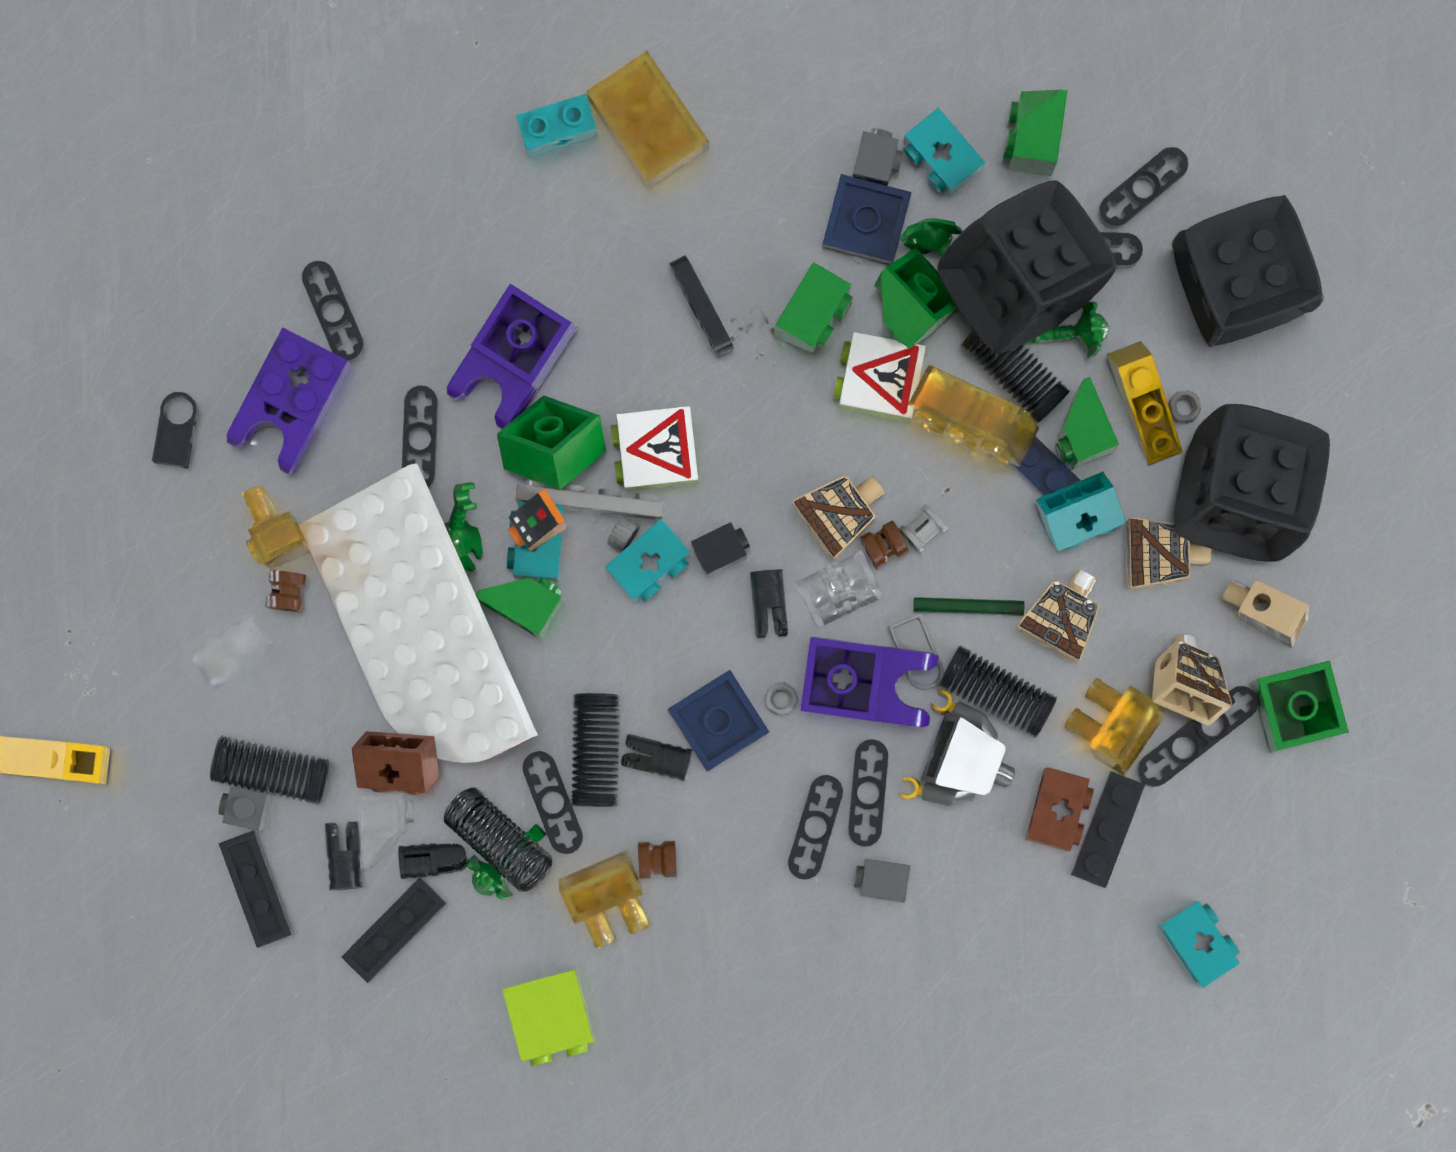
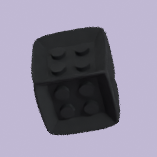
(1026, 266)
(1247, 270)
(1252, 483)

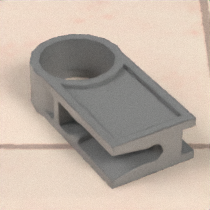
(914, 635)

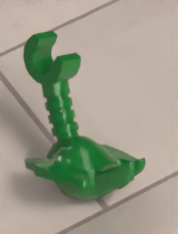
(930, 235)
(1090, 330)
(463, 536)
(488, 880)

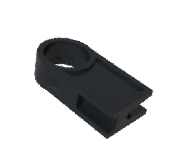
(172, 440)

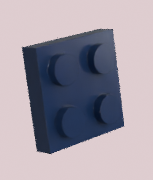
(866, 219)
(718, 720)

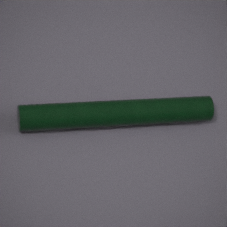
(968, 606)

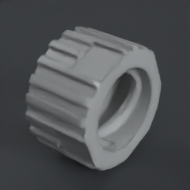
(1192, 398)
(623, 534)
(781, 687)

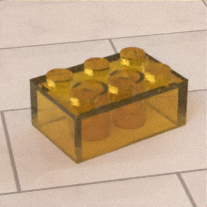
(647, 119)
(973, 417)

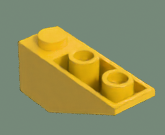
(1145, 401)
(54, 760)

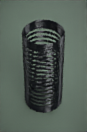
(1045, 403)
(961, 664)
(587, 703)
(224, 759)
(520, 872)

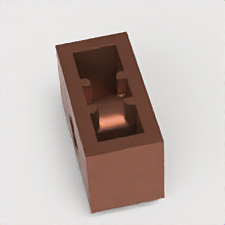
(395, 762)
(1053, 788)

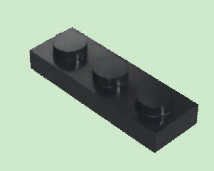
(1107, 829)
(255, 889)
(393, 930)

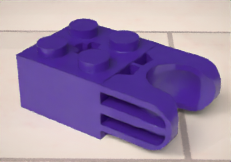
(501, 358)
(291, 409)
(874, 683)

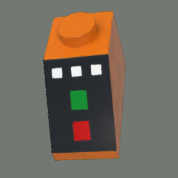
(536, 522)

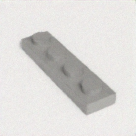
(606, 502)

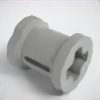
(922, 528)

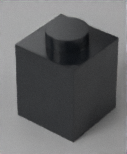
(720, 548)

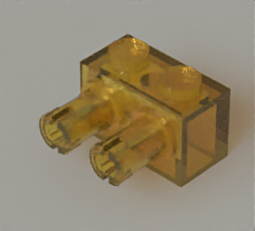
(273, 536)
(1125, 731)
(600, 888)

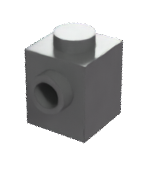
(877, 156)
(244, 808)
(882, 880)

